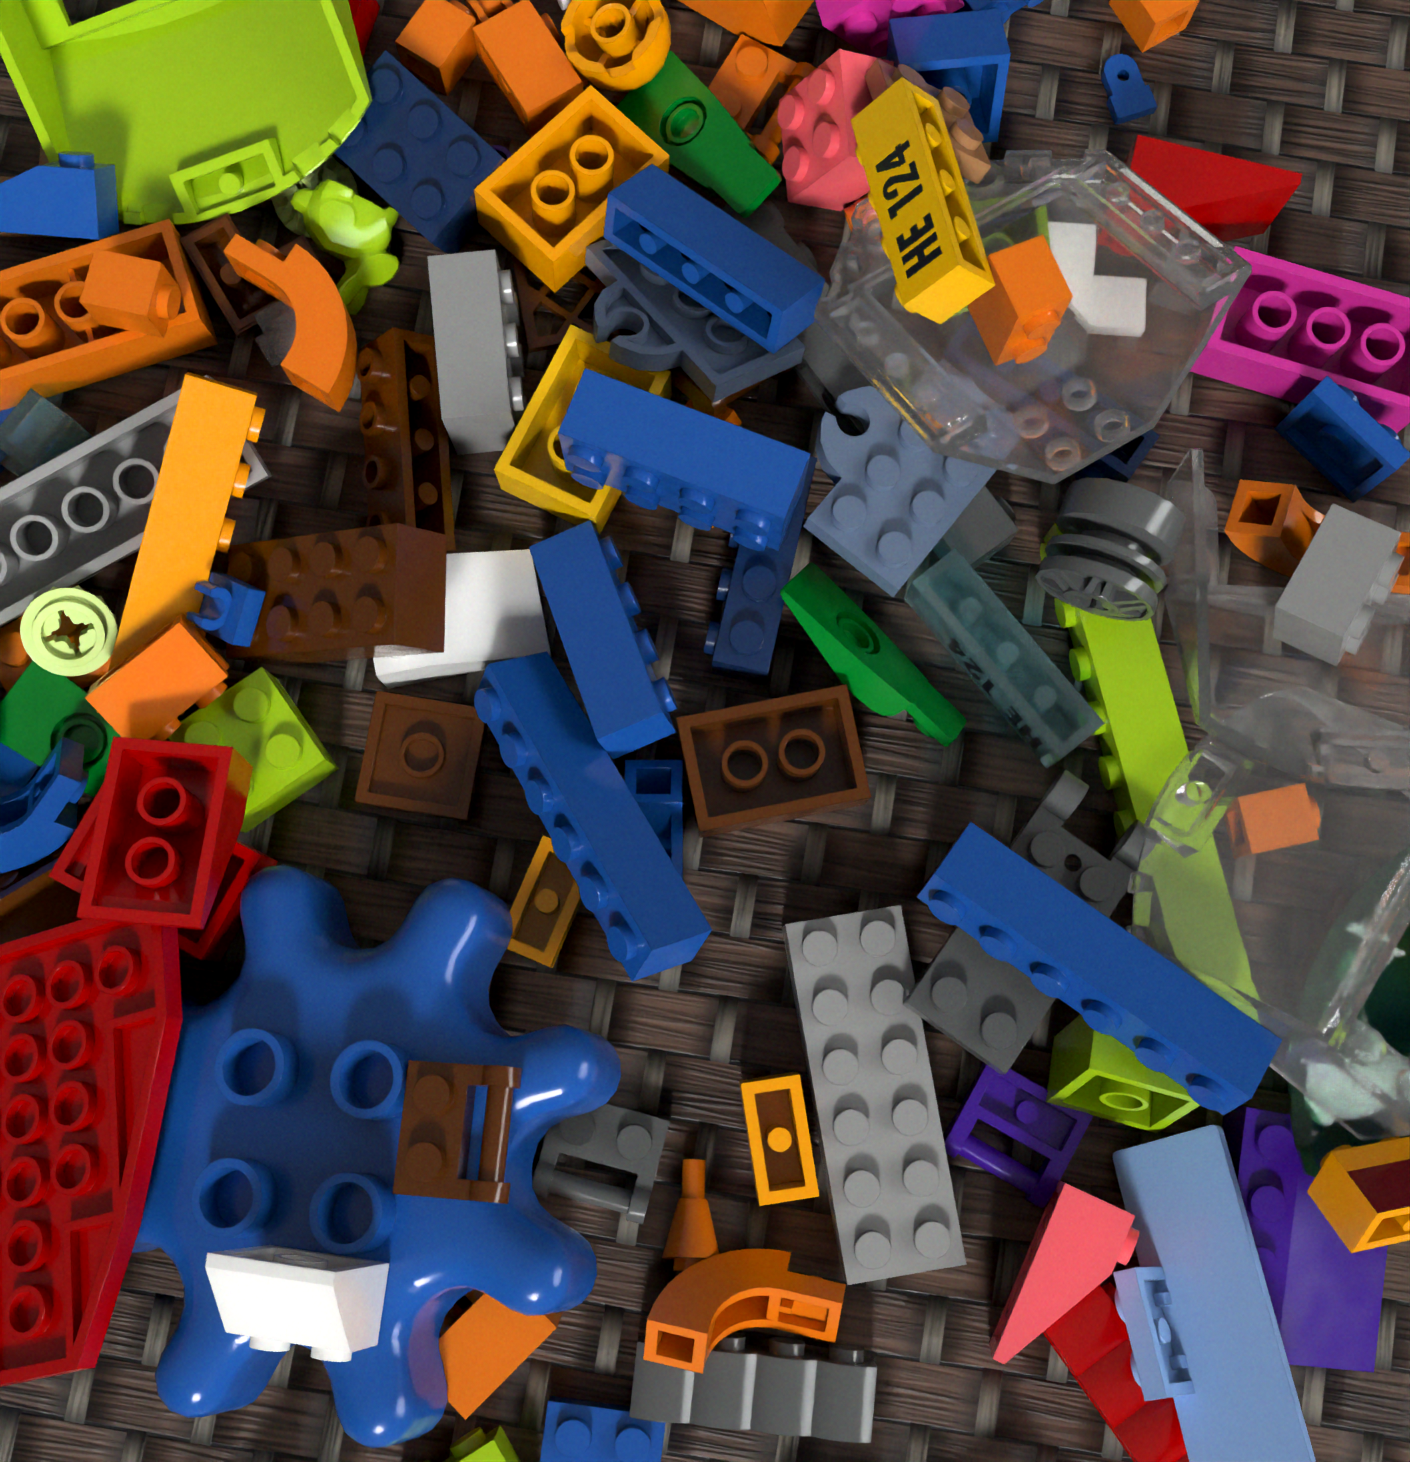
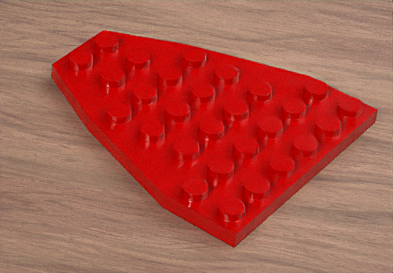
(82, 1105)

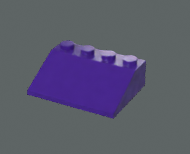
(1318, 1289)

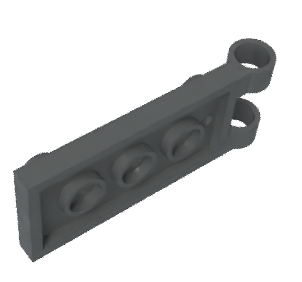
(988, 1001)

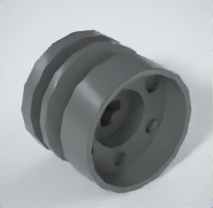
(1111, 549)

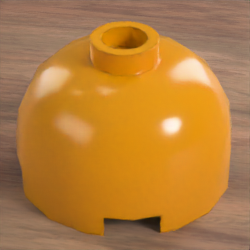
(617, 41)

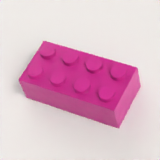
(1306, 324)

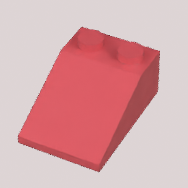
(1066, 1260)

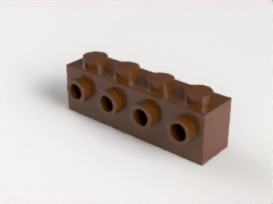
(404, 434)

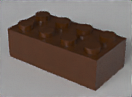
(345, 595)

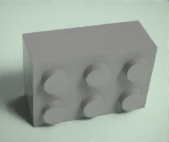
(477, 350)

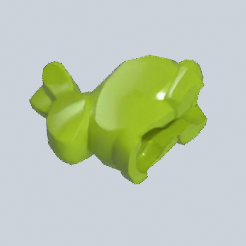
(353, 233)

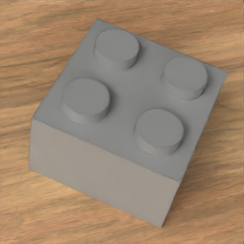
(1336, 581)

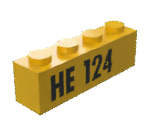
(921, 203)

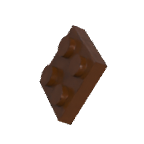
(421, 756)

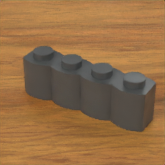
(763, 1389)

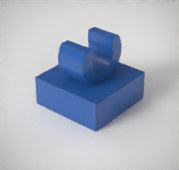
(228, 608)

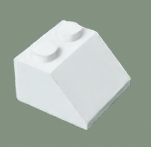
(299, 1299)

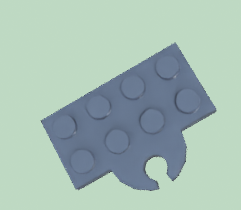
(675, 329)
(889, 491)

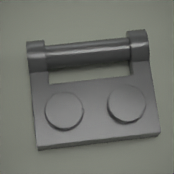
(611, 1138)

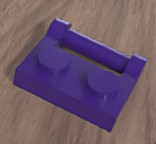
(1021, 1112)

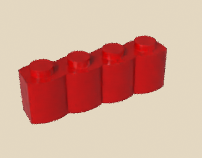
(1098, 1353)

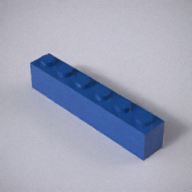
(590, 816)
(1100, 971)

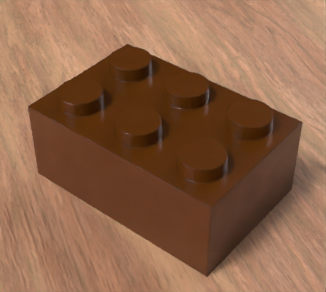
(773, 761)

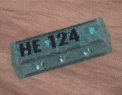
(1002, 658)

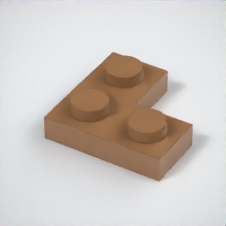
(962, 132)

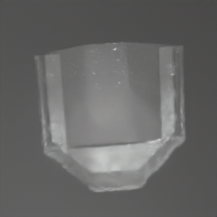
(1140, 314)

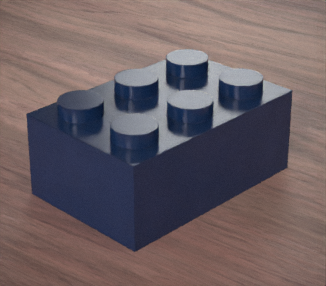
(419, 156)

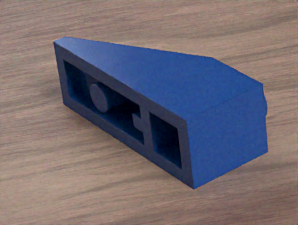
(62, 199)

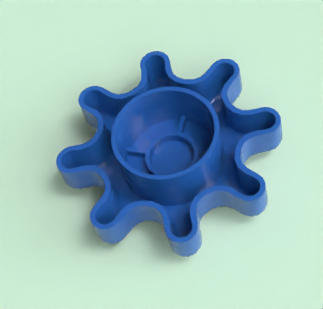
(292, 1131)

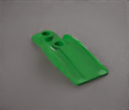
(701, 137)
(867, 657)
(49, 707)

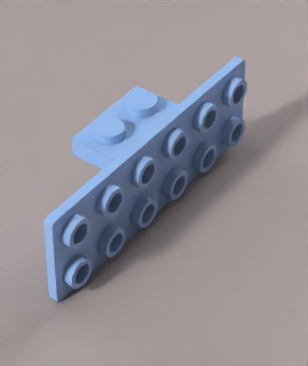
(1202, 1304)

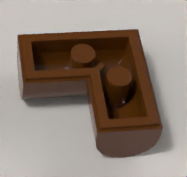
(233, 294)

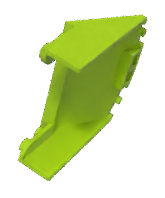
(190, 96)

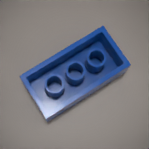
(682, 461)

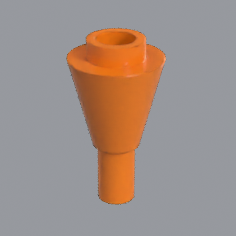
(692, 1228)

